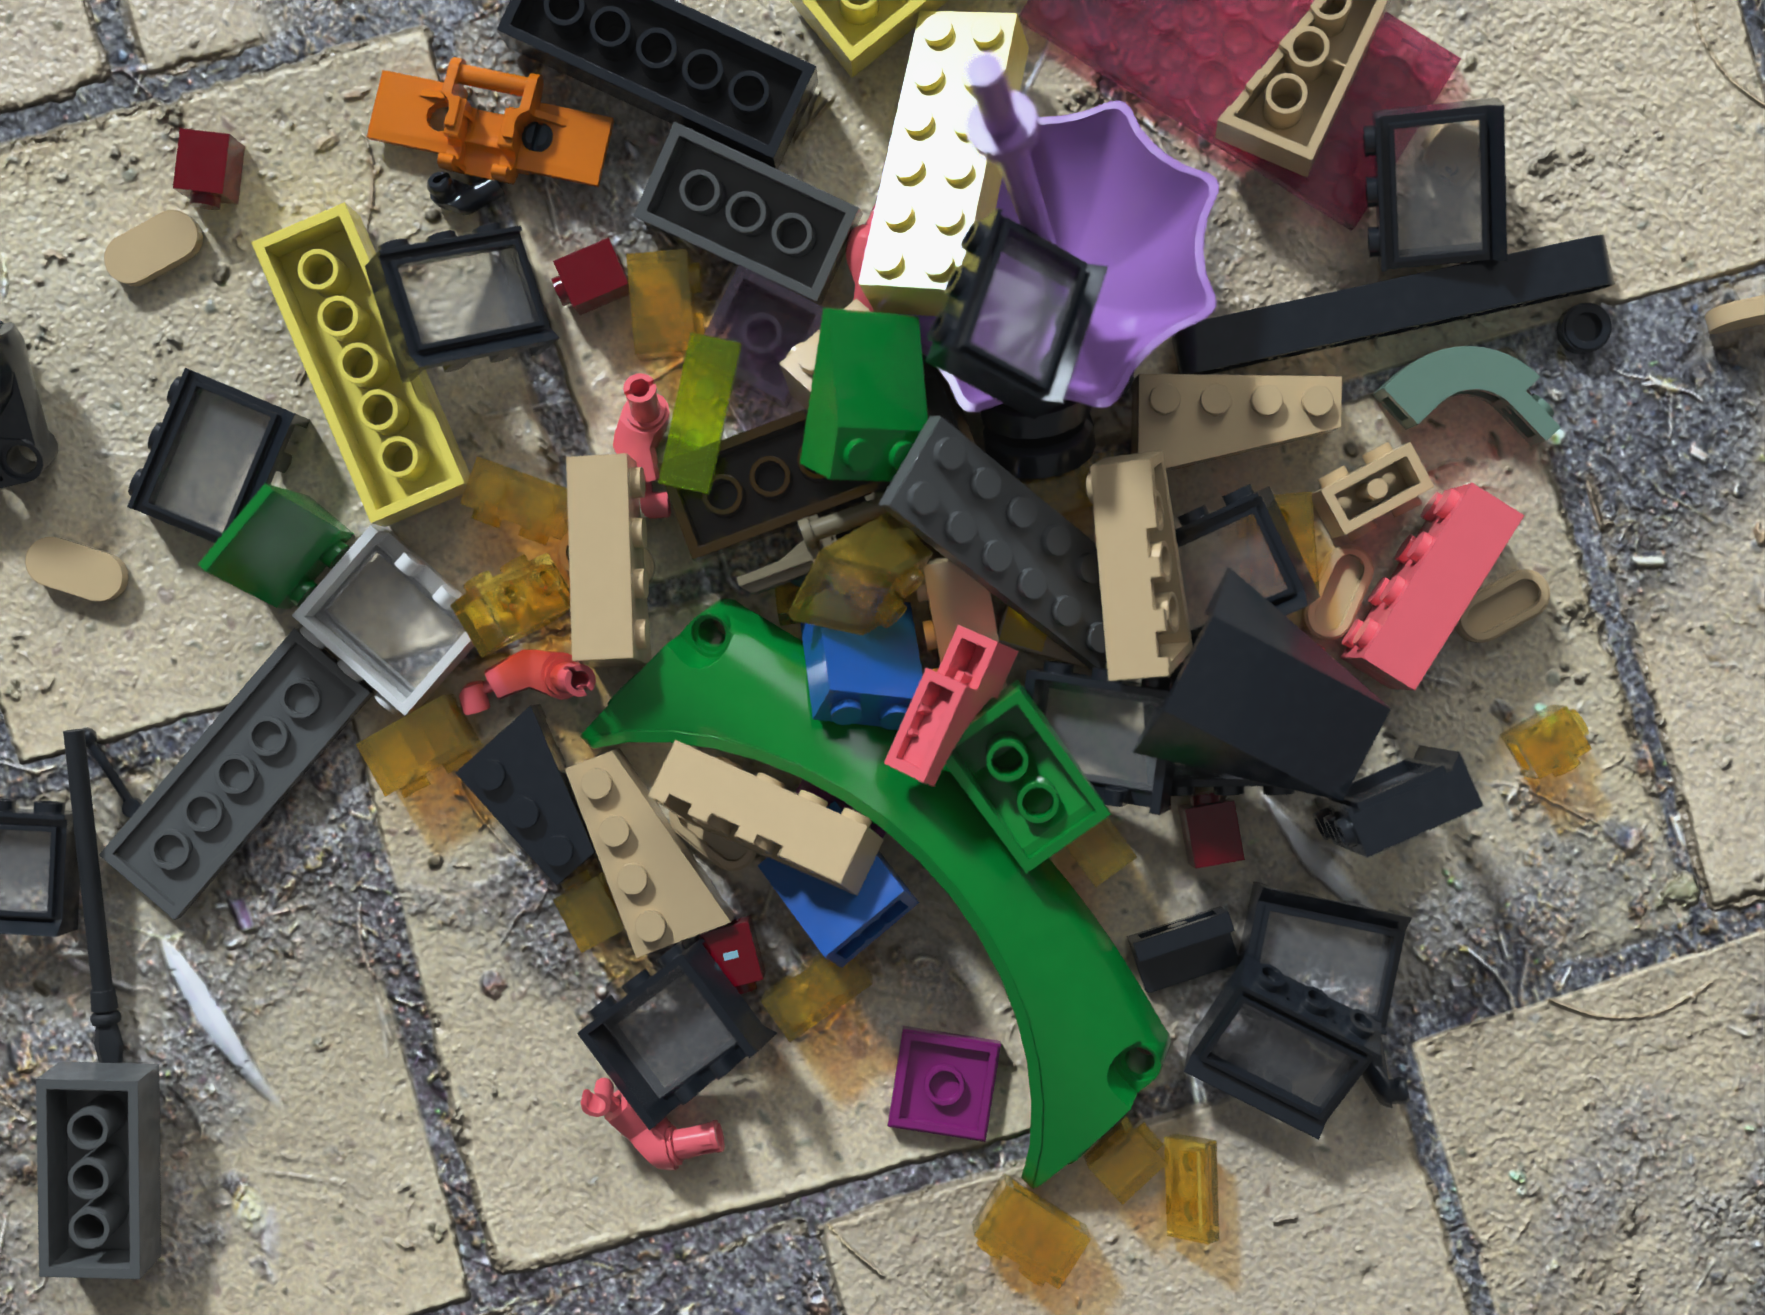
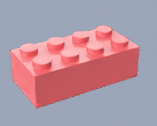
(1430, 586)

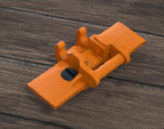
(488, 144)

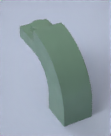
(1474, 373)

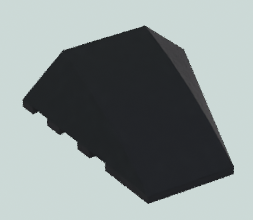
(1264, 702)

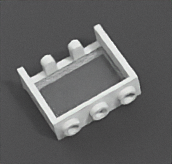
(387, 620)

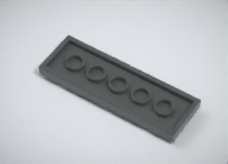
(1002, 537)
(236, 774)

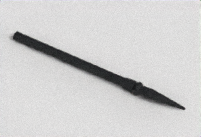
(103, 995)

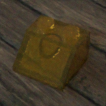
(863, 578)

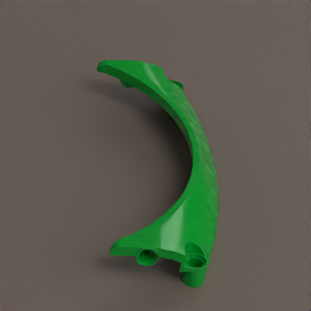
(1059, 967)

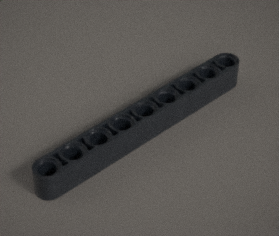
(1393, 306)

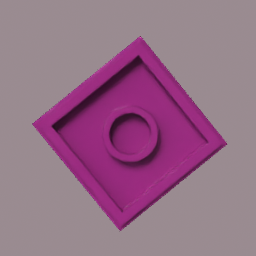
(944, 1083)

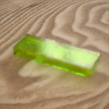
(700, 413)

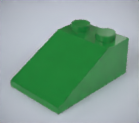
(864, 395)
(278, 547)
(1024, 778)

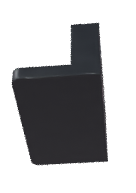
(1184, 949)

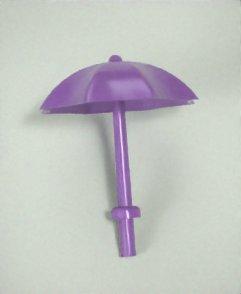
(1108, 199)

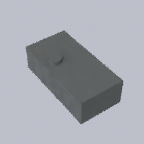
(748, 212)
(98, 1170)

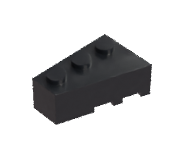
(527, 790)

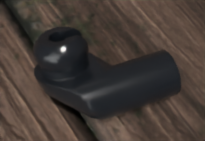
(460, 196)
(1384, 1089)

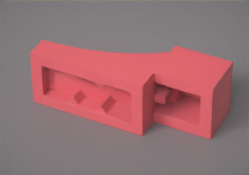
(948, 702)

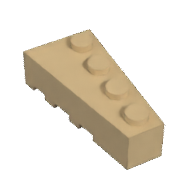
(1303, 84)
(1229, 415)
(607, 561)
(1138, 567)
(953, 601)
(767, 817)
(646, 864)

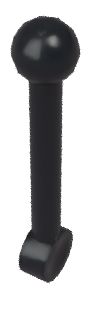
(130, 804)

